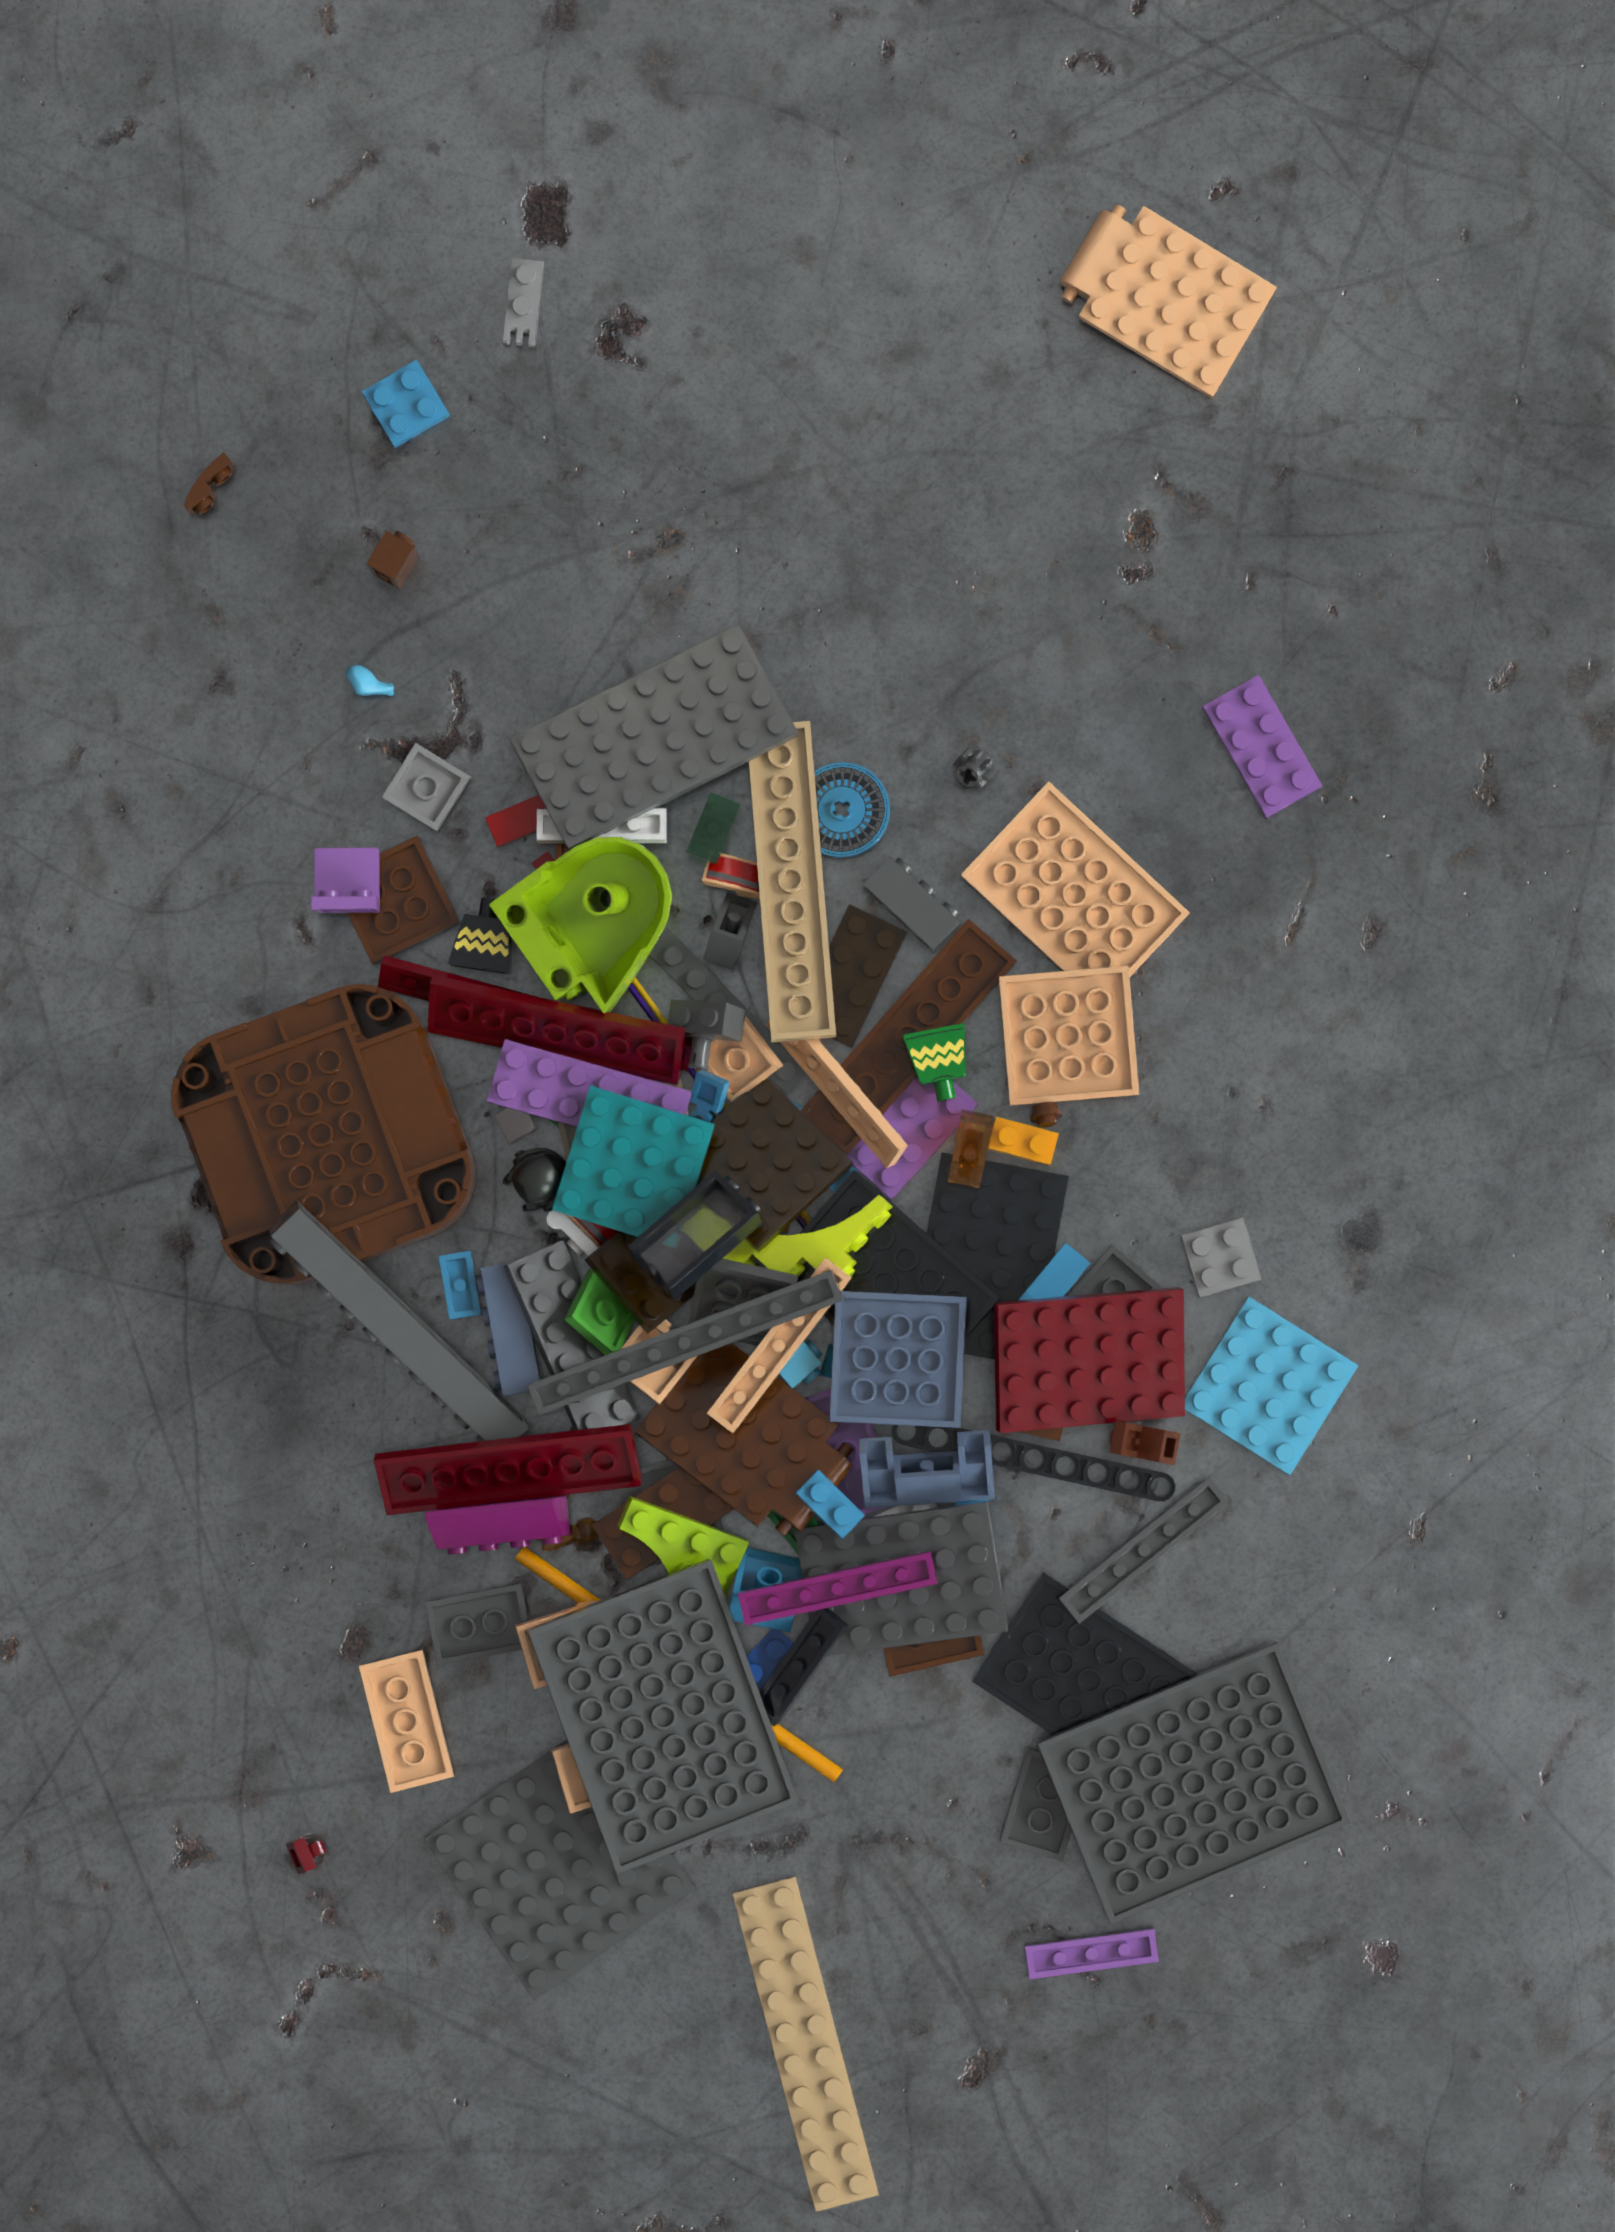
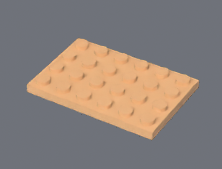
(1073, 888)

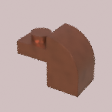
(1144, 1442)

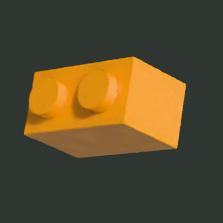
(1022, 1141)

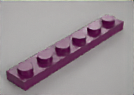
(837, 1587)

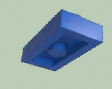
(767, 1655)

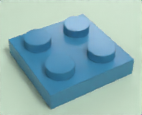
(405, 403)

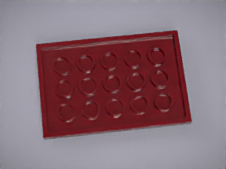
(1089, 1359)

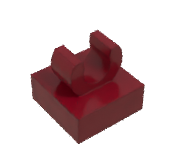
(303, 1854)

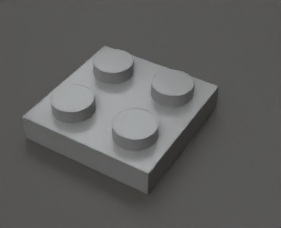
(426, 787)
(1221, 1257)

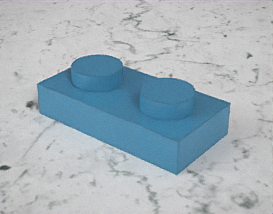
(460, 1285)
(829, 1504)

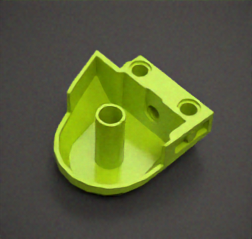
(572, 931)

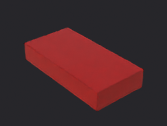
(515, 821)

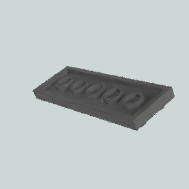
(545, 1290)

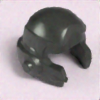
(536, 1177)

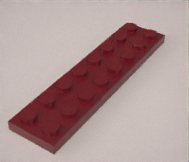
(570, 1030)
(508, 1469)

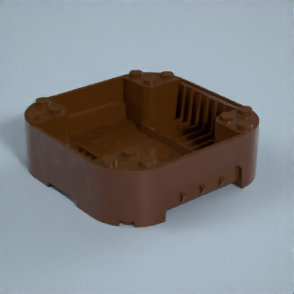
(326, 1111)

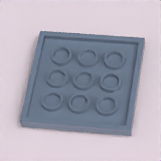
(898, 1359)

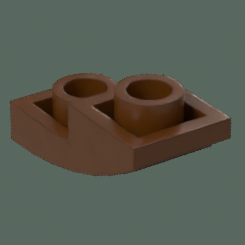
(201, 495)

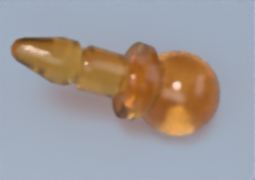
(580, 1533)

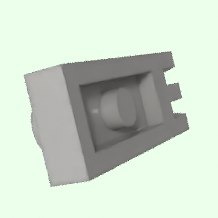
(523, 301)

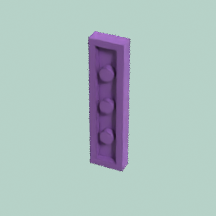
(1091, 1953)

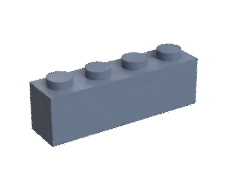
(512, 1337)

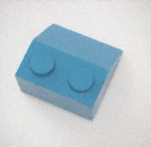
(763, 1569)

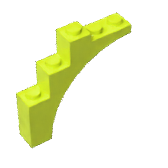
(790, 1252)

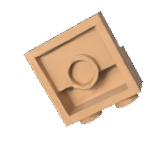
(659, 1383)

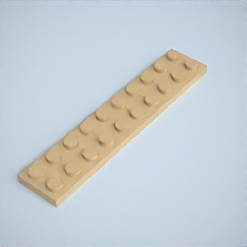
(792, 891)
(805, 2043)

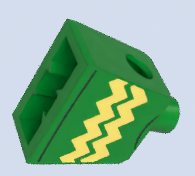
(938, 1058)

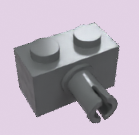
(706, 1023)

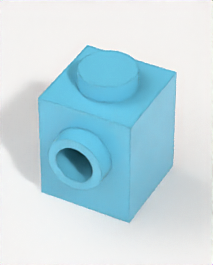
(802, 1365)

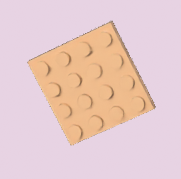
(1069, 1035)

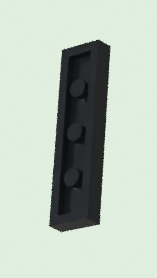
(800, 1663)

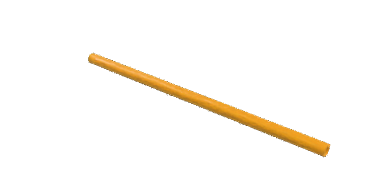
(580, 1594)

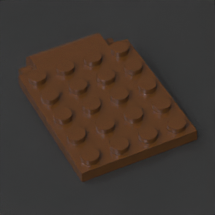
(766, 1455)

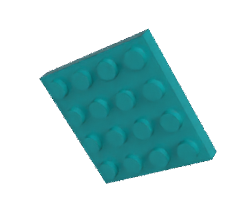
(630, 1162)

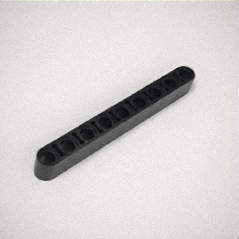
(1048, 1465)

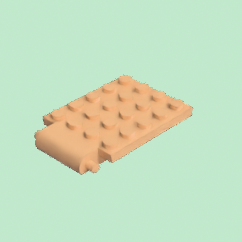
(1165, 295)

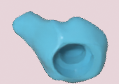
(365, 683)

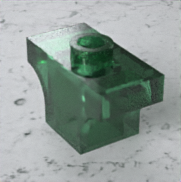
(713, 828)

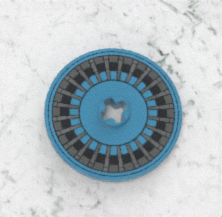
(867, 811)

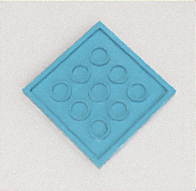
(1269, 1385)

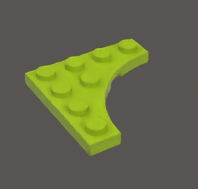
(683, 1540)

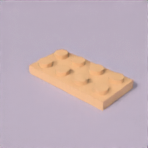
(406, 1721)

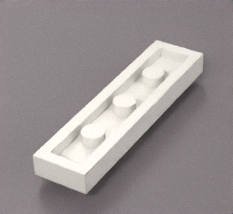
(647, 828)

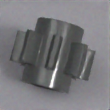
(974, 768)

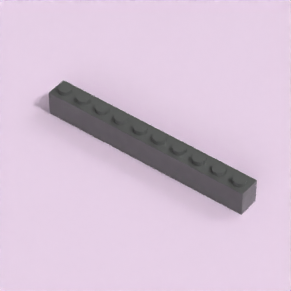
(395, 1325)

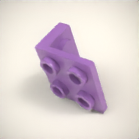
(346, 880)

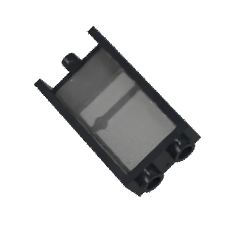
(695, 1234)

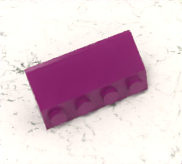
(499, 1523)

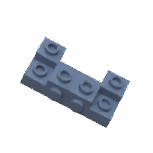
(927, 1476)

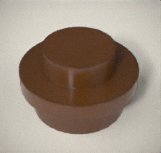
(1045, 1114)

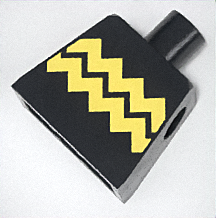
(482, 943)

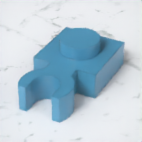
(708, 1094)

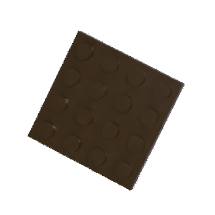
(772, 1158)

